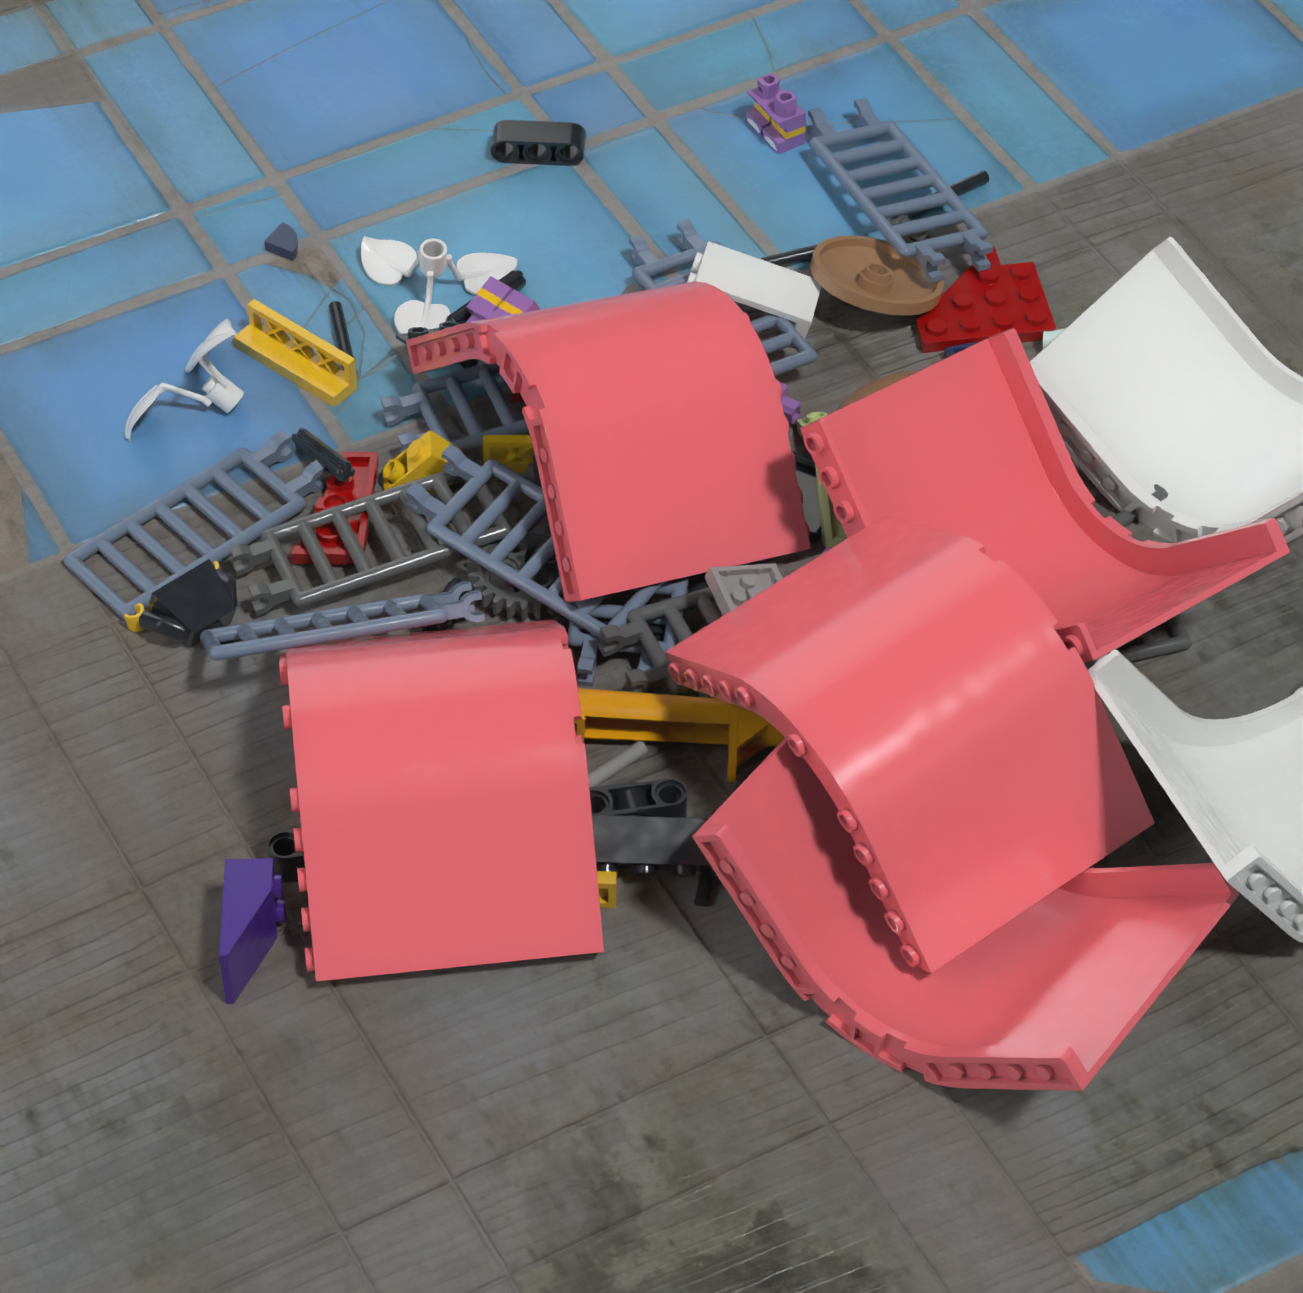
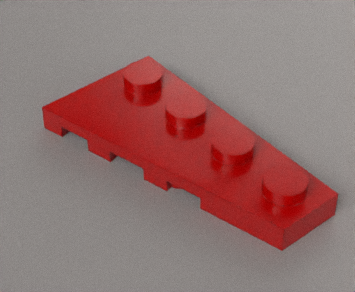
(338, 493)

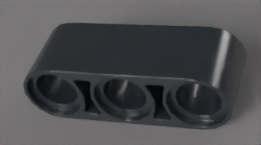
(538, 142)

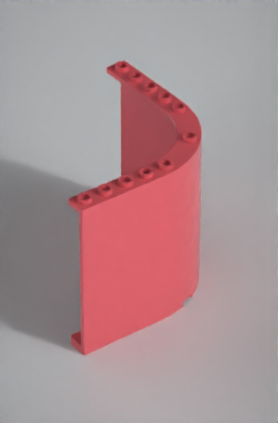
(646, 432)
(983, 458)
(935, 722)
(441, 800)
(1013, 1012)

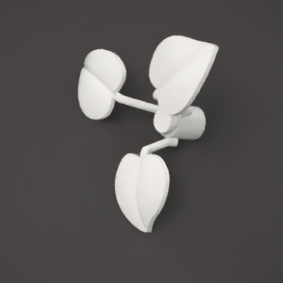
(390, 260)
(217, 388)

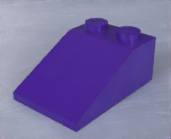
(248, 920)

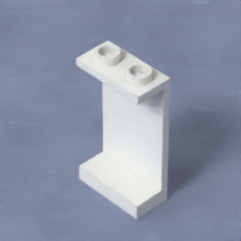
(758, 284)

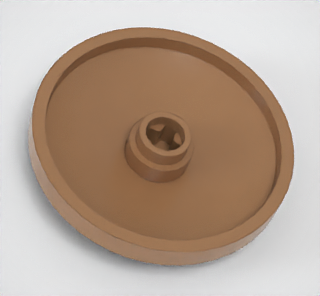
(873, 276)

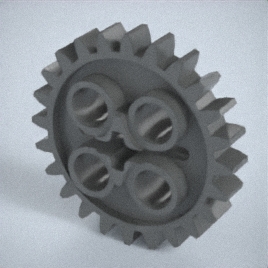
(505, 595)

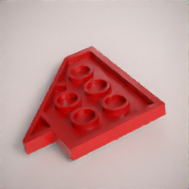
(986, 305)

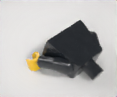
(189, 605)

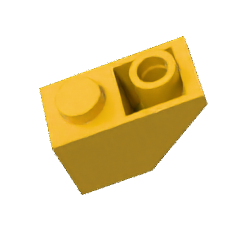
(417, 461)

